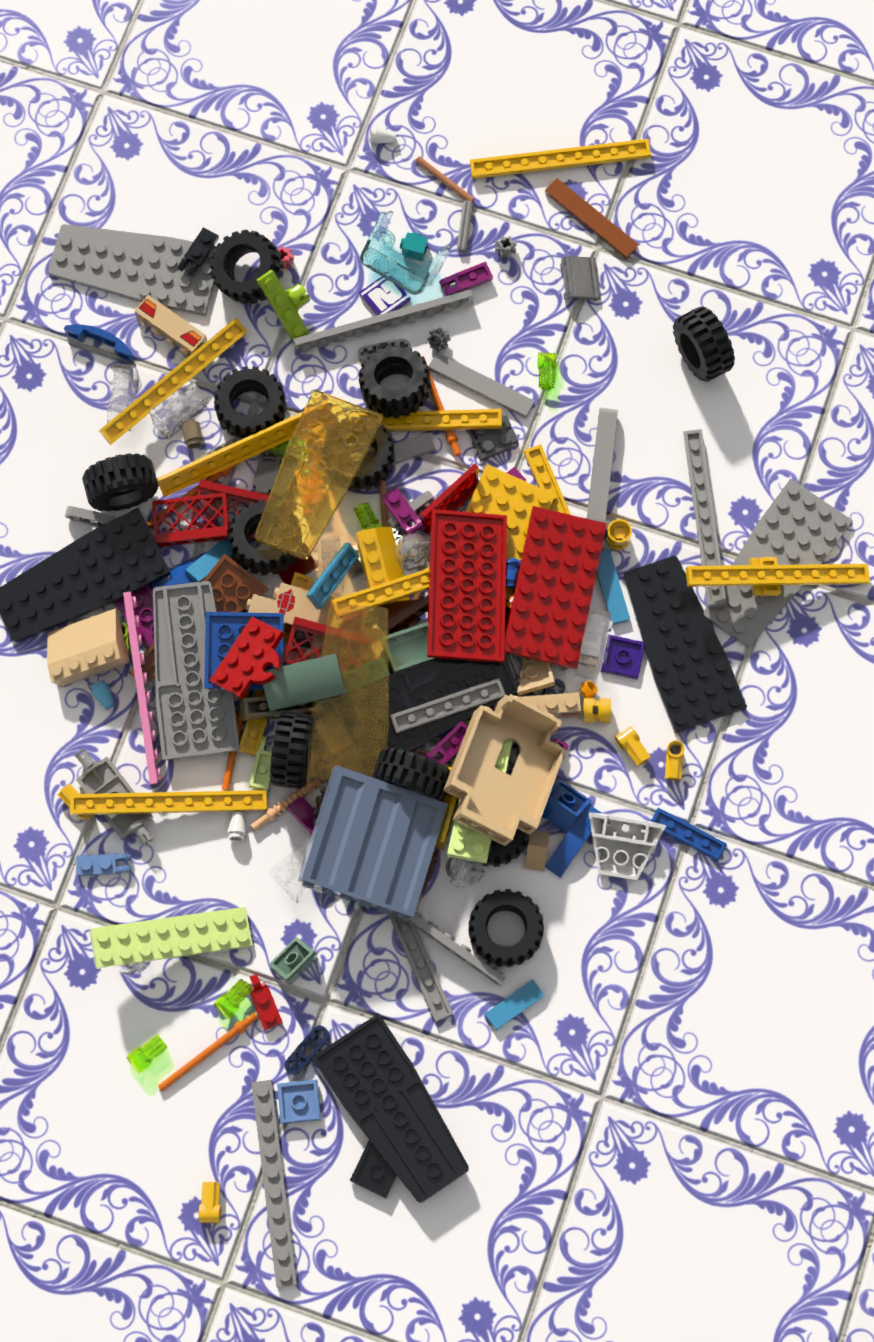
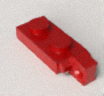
(264, 1004)

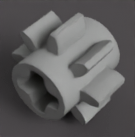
(505, 241)

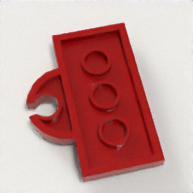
(249, 659)

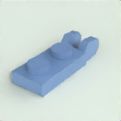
(101, 864)

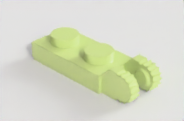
(261, 771)

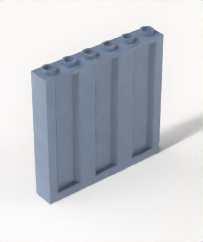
(372, 843)

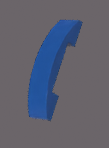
(80, 332)
(571, 843)

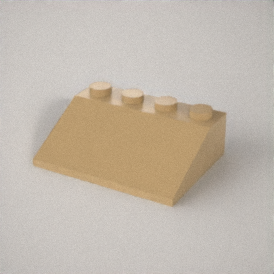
(86, 648)

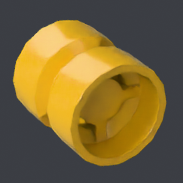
(618, 534)
(603, 710)

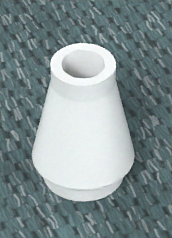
(381, 135)
(236, 830)

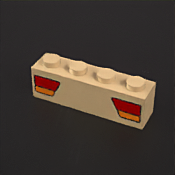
(169, 325)
(560, 705)

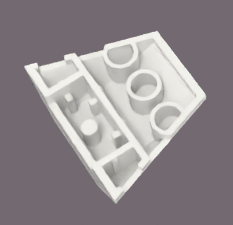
(623, 844)

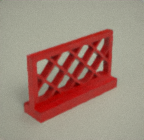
(233, 493)
(454, 496)
(191, 536)
(305, 626)

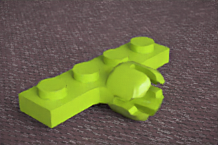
(285, 303)

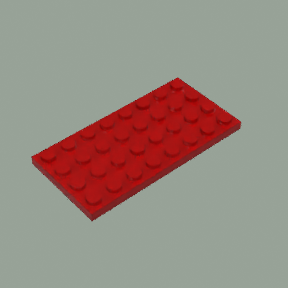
(467, 586)
(554, 587)

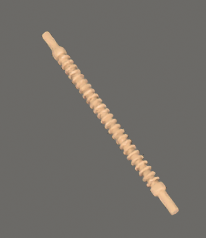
(271, 814)

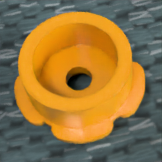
(588, 689)

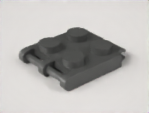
(494, 440)
(266, 473)

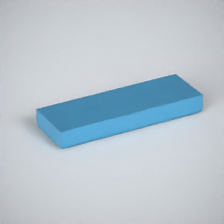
(202, 566)
(514, 1004)

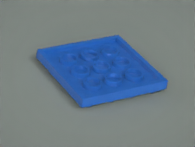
(222, 632)

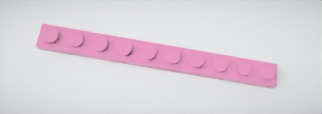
(141, 679)

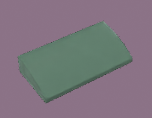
(408, 648)
(305, 682)

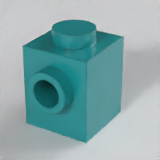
(414, 246)

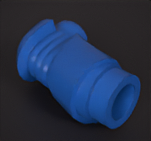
(512, 568)

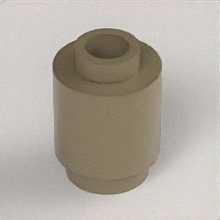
(192, 433)

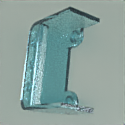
(396, 267)

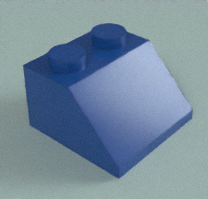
(564, 805)

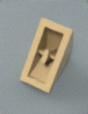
(537, 850)

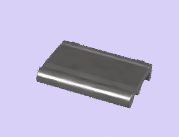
(580, 278)

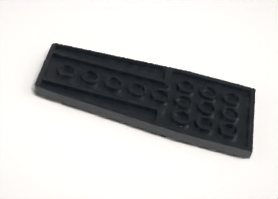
(83, 577)
(681, 646)
(434, 681)
(392, 1107)

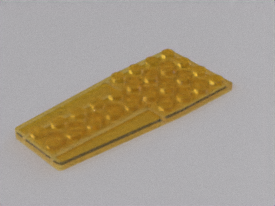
(316, 472)
(355, 725)

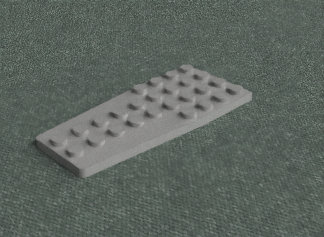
(132, 266)
(796, 531)
(189, 717)

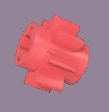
(287, 257)

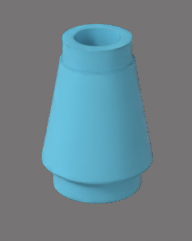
(103, 694)

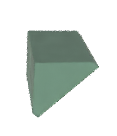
(293, 960)

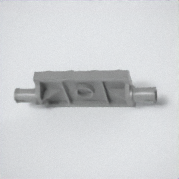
(104, 778)

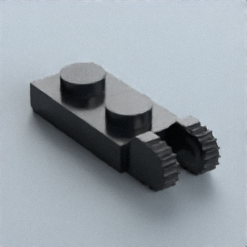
(199, 251)

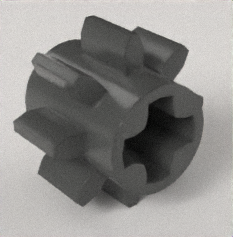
(439, 339)

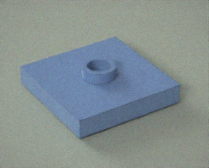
(299, 1101)

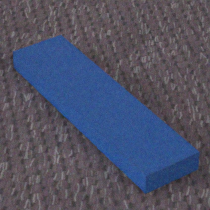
(689, 835)

